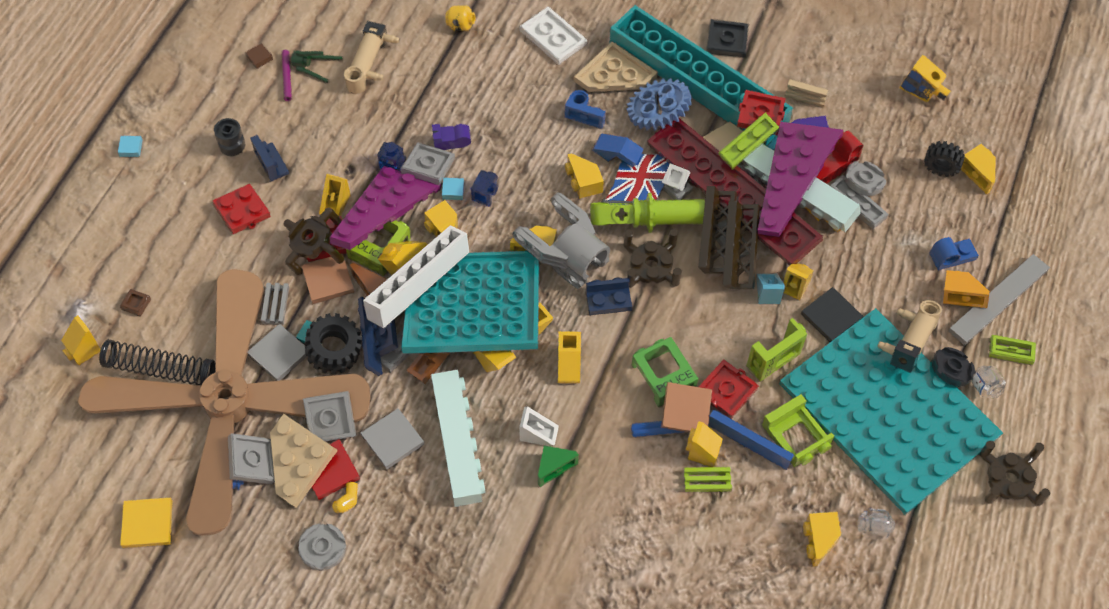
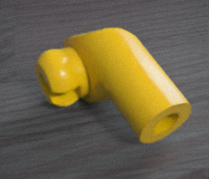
(347, 501)

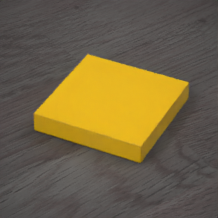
(146, 522)

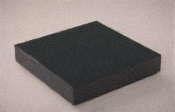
(727, 38)
(831, 314)

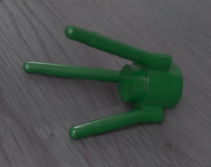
(303, 58)

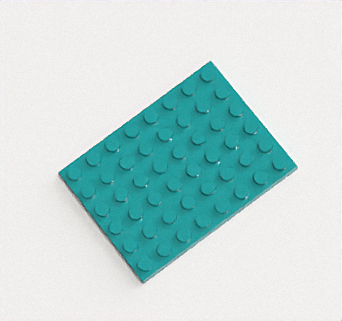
(892, 423)

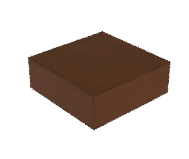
(259, 55)
(135, 302)

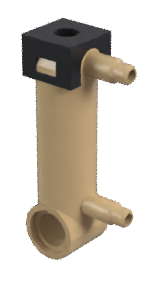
(373, 38)
(908, 349)

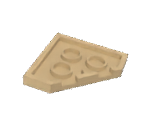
(614, 70)
(297, 459)

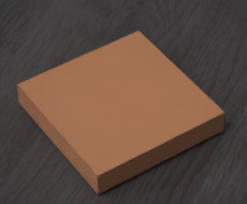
(327, 279)
(685, 407)

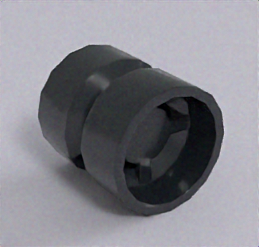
(229, 137)

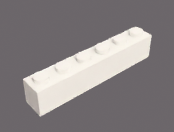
(416, 276)

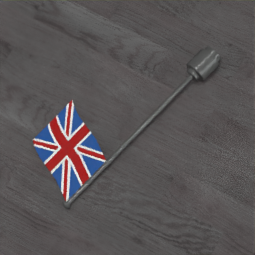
(638, 180)

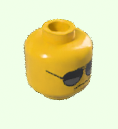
(460, 18)

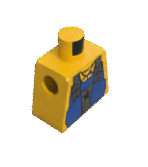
(925, 81)

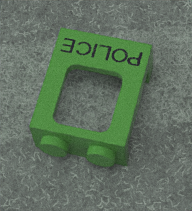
(683, 376)

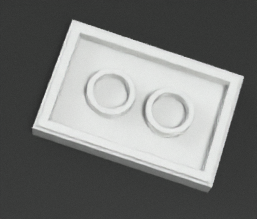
(553, 35)

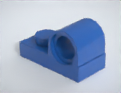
(578, 110)
(949, 254)

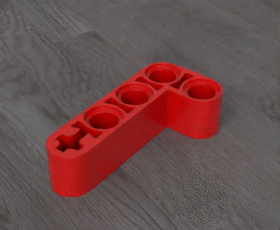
(845, 152)

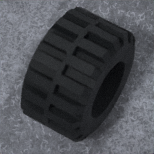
(333, 327)

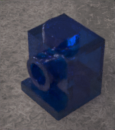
(391, 152)
(484, 188)

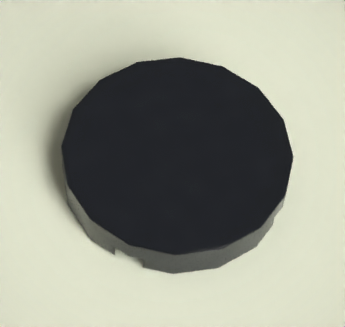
(953, 367)

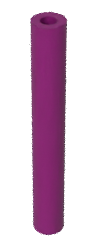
(286, 75)

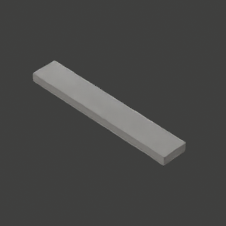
(999, 299)

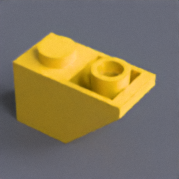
(585, 176)
(440, 218)
(569, 357)
(703, 445)
(822, 533)

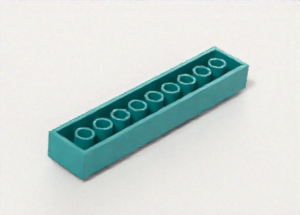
(678, 58)

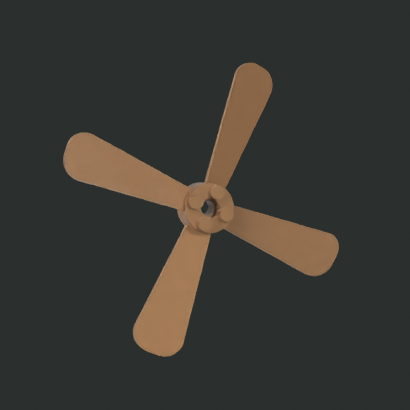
(236, 314)

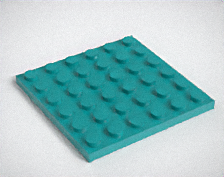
(478, 306)

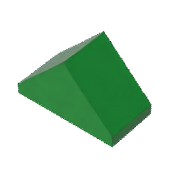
(554, 463)

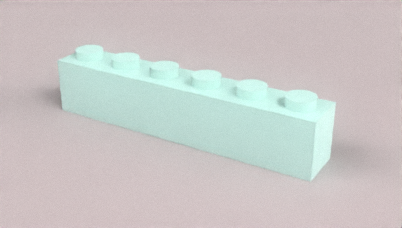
(820, 198)
(456, 438)

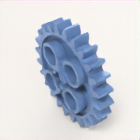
(673, 99)

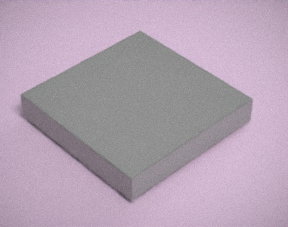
(428, 163)
(278, 352)
(330, 416)
(392, 438)
(250, 459)

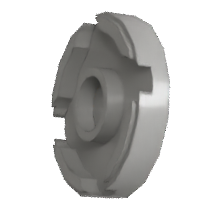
(865, 178)
(322, 546)

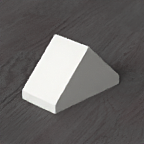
(537, 429)

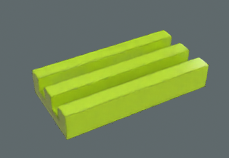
(1012, 353)
(707, 479)

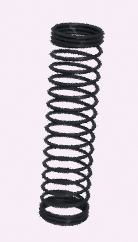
(203, 370)

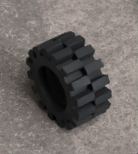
(944, 159)

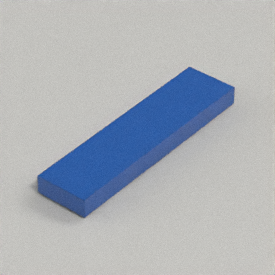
(750, 439)

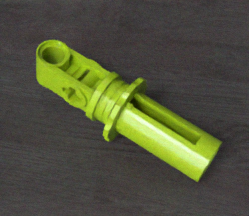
(649, 212)

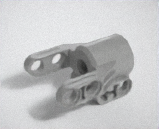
(574, 246)

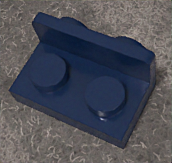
(269, 158)
(608, 296)

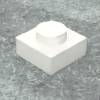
(676, 177)

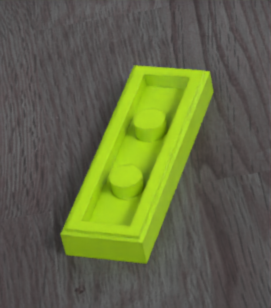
(748, 140)

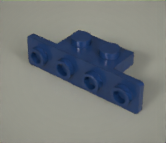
(375, 340)

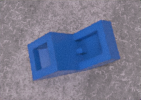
(610, 146)

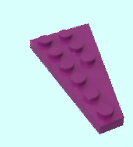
(794, 167)
(384, 200)

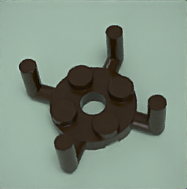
(315, 245)
(651, 251)
(1018, 466)

